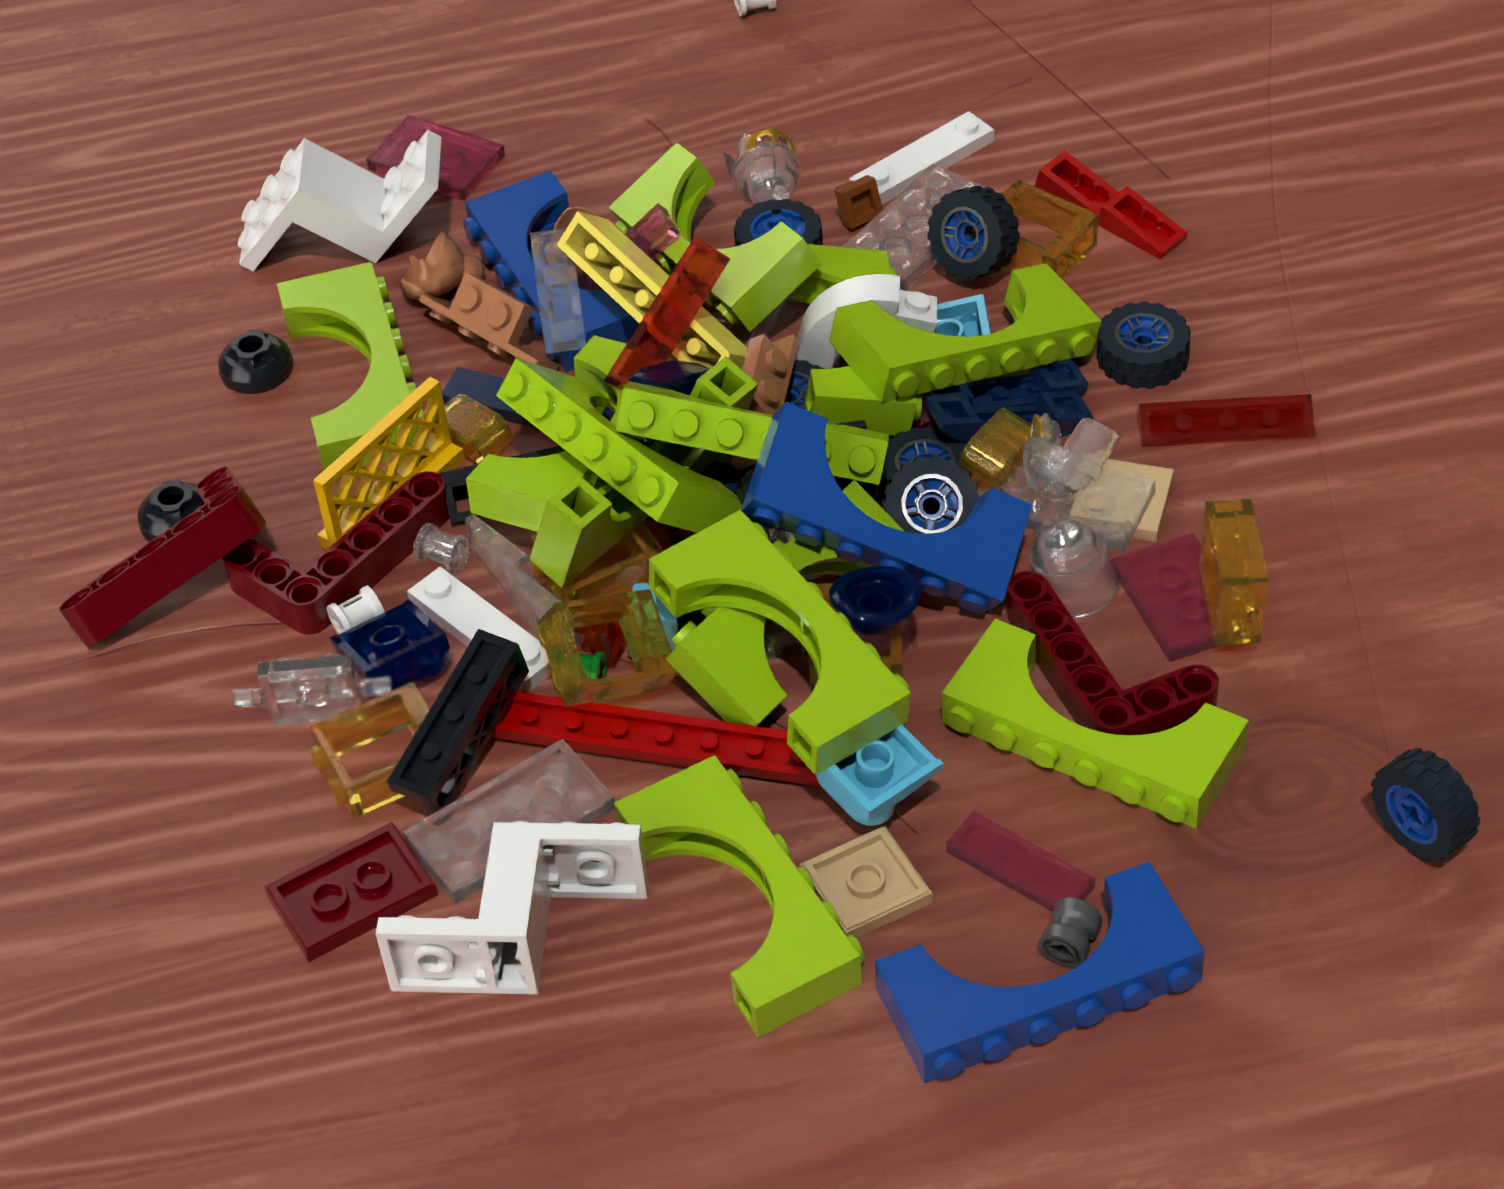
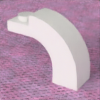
(884, 289)

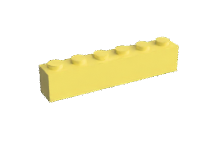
(635, 283)

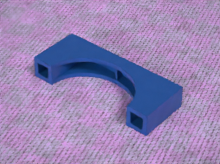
(502, 229)
(799, 494)
(963, 1023)

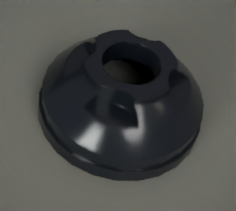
(256, 370)
(156, 517)

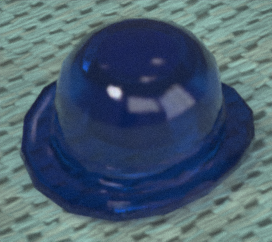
(875, 598)

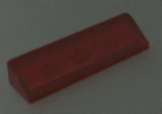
(670, 311)
(1226, 420)

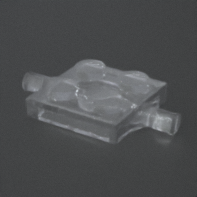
(310, 688)

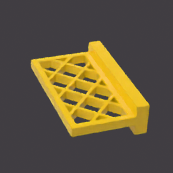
(426, 453)

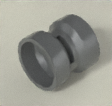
(1069, 936)

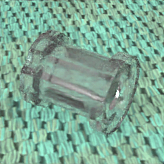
(442, 547)

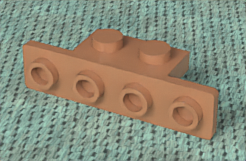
(488, 314)
(771, 368)

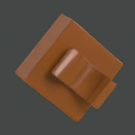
(858, 201)

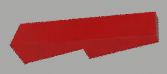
(1120, 212)

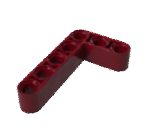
(167, 560)
(355, 560)
(1085, 681)

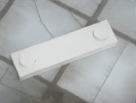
(940, 147)
(464, 611)

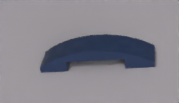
(1020, 389)
(962, 421)

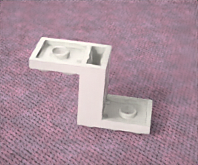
(340, 200)
(507, 941)

